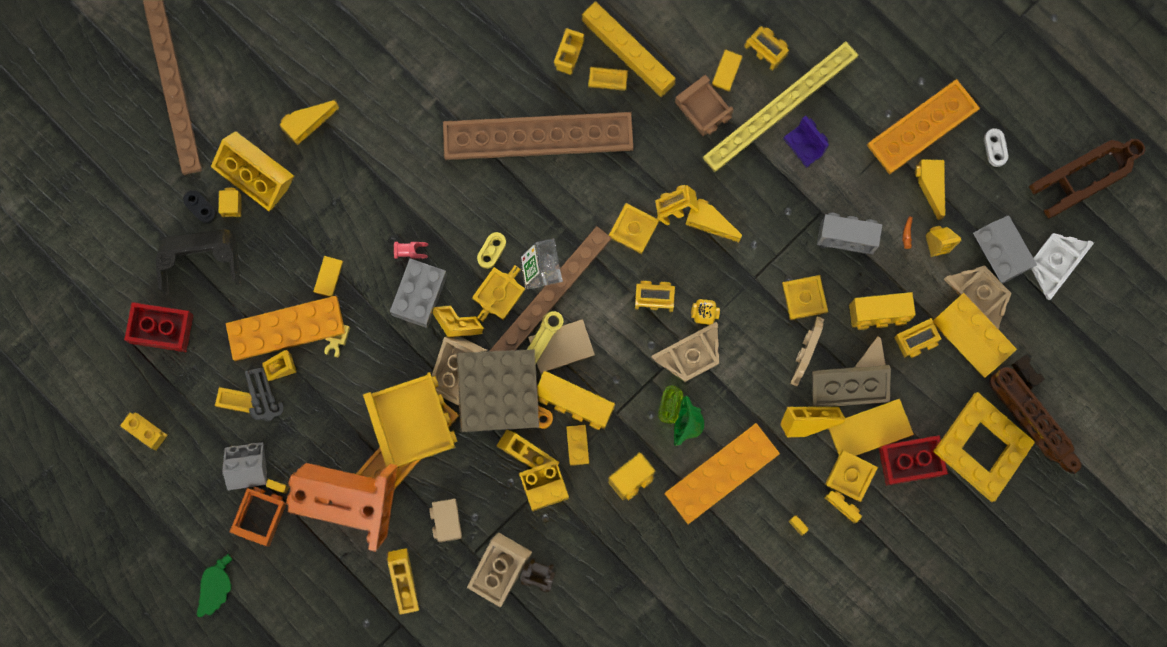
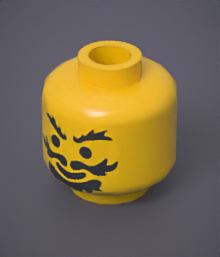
(705, 311)

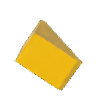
(279, 366)

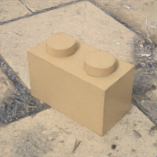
(446, 520)

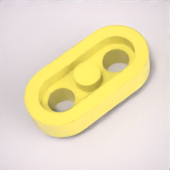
(491, 251)

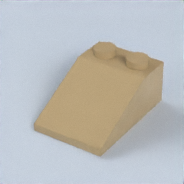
(446, 365)
(499, 569)

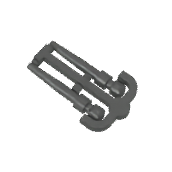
(255, 413)

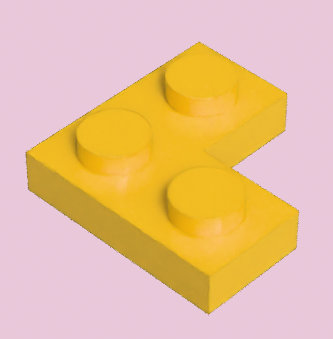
(456, 326)

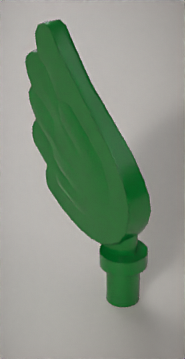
(214, 587)

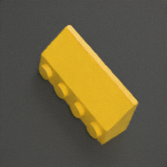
(251, 170)
(974, 335)
(575, 400)

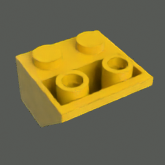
(544, 485)

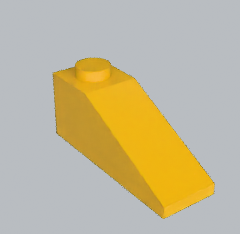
(305, 121)
(932, 182)
(712, 221)
(941, 240)
(810, 420)
(523, 450)
(403, 581)

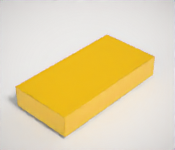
(727, 70)
(608, 78)
(328, 276)
(233, 400)

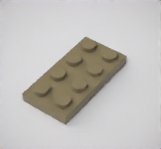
(851, 386)

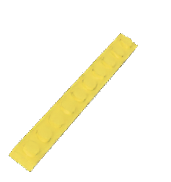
(780, 106)

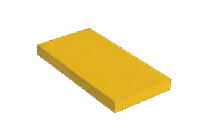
(871, 429)

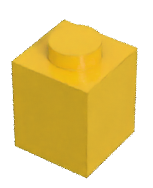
(230, 202)

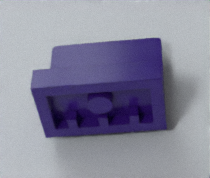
(807, 142)

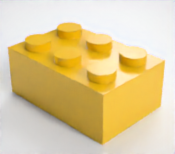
(882, 310)
(631, 477)

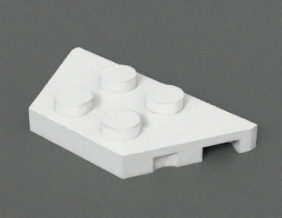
(1057, 261)

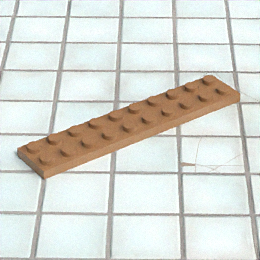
(537, 136)

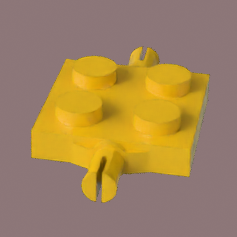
(498, 293)

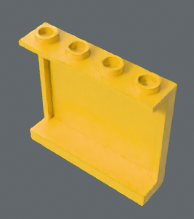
(410, 421)

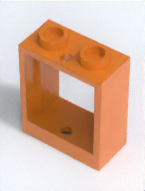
(236, 527)

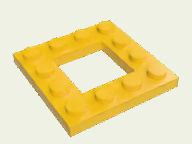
(951, 451)

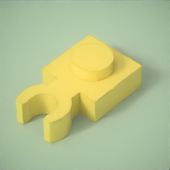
(336, 341)

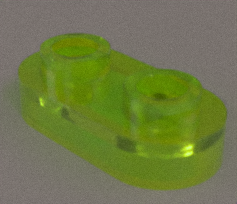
(670, 405)

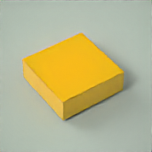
(277, 486)
(798, 525)

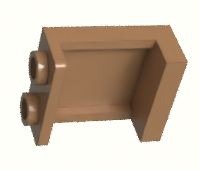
(704, 106)

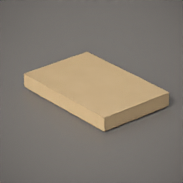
(565, 347)

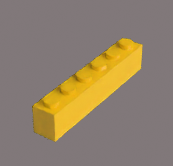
(628, 49)

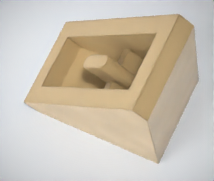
(873, 356)

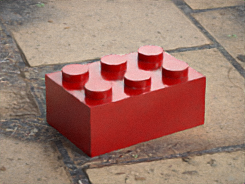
(158, 327)
(911, 461)

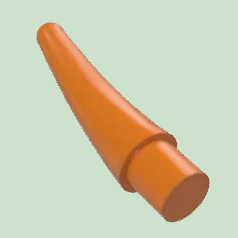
(907, 234)

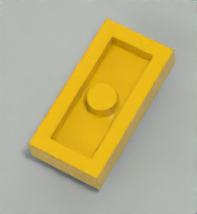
(577, 445)
(849, 511)

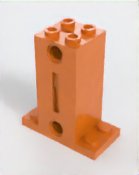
(345, 499)

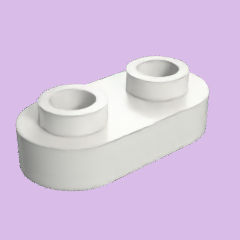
(996, 148)

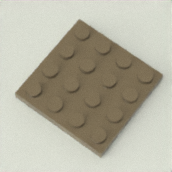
(497, 390)

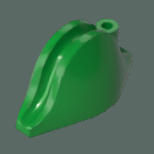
(689, 422)

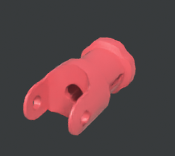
(409, 250)

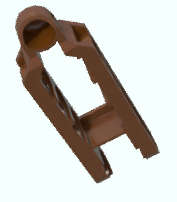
(1124, 155)
(1017, 398)

